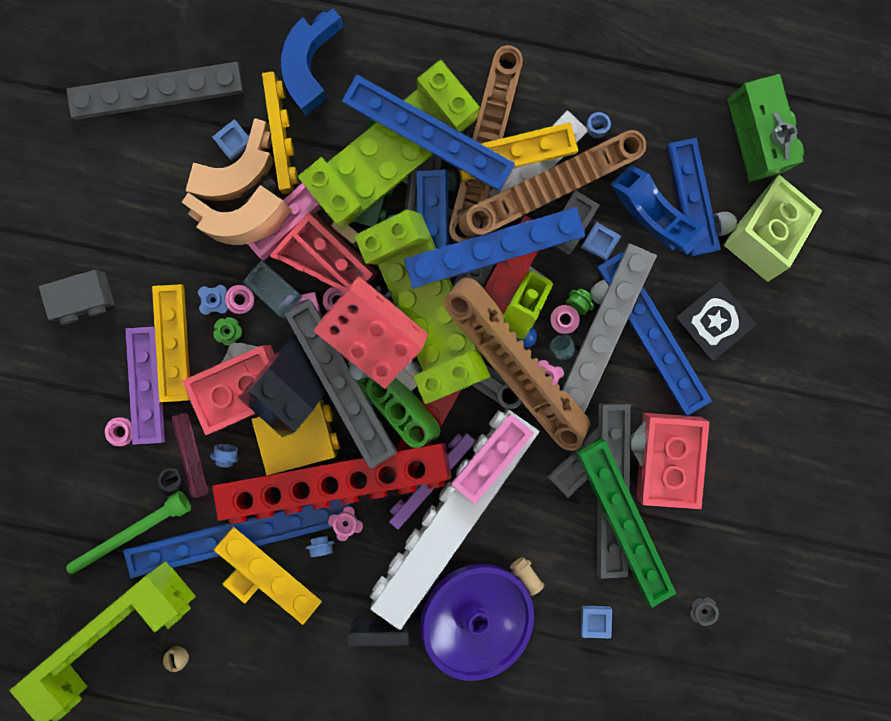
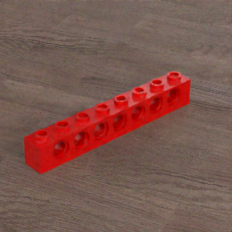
(230, 496)

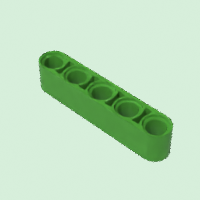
(390, 406)

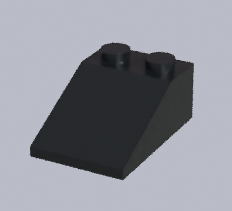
(285, 389)

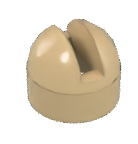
(180, 659)

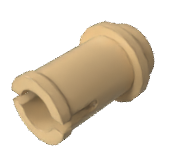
(523, 571)

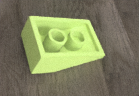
(774, 229)

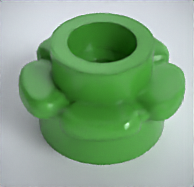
(580, 301)
(232, 325)

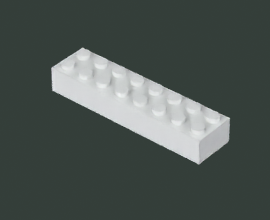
(437, 540)

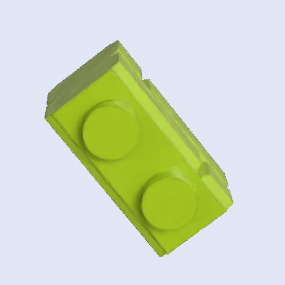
(527, 303)

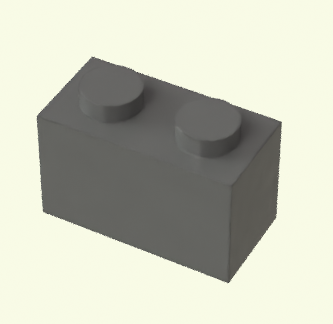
(77, 296)

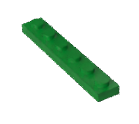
(626, 522)

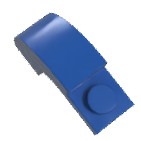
(297, 58)
(655, 213)

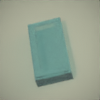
(272, 289)

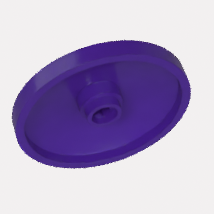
(477, 622)

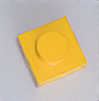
(240, 586)

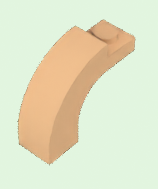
(238, 178)
(245, 225)

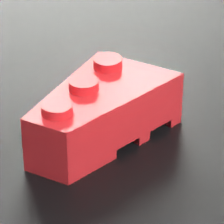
(323, 254)

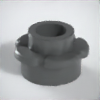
(710, 616)

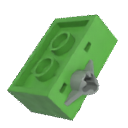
(765, 128)

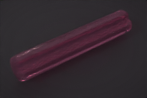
(189, 455)

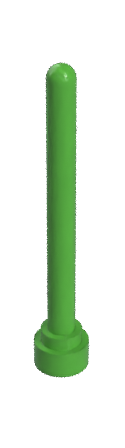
(176, 505)

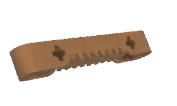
(489, 127)
(553, 183)
(470, 308)

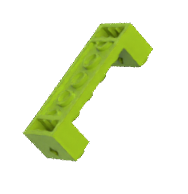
(383, 158)
(448, 355)
(54, 684)

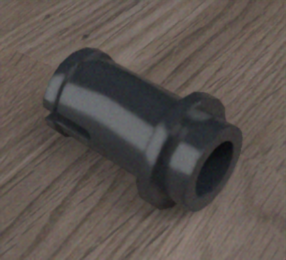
(267, 182)

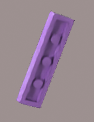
(145, 408)
(403, 509)

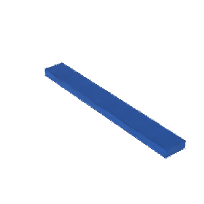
(200, 544)

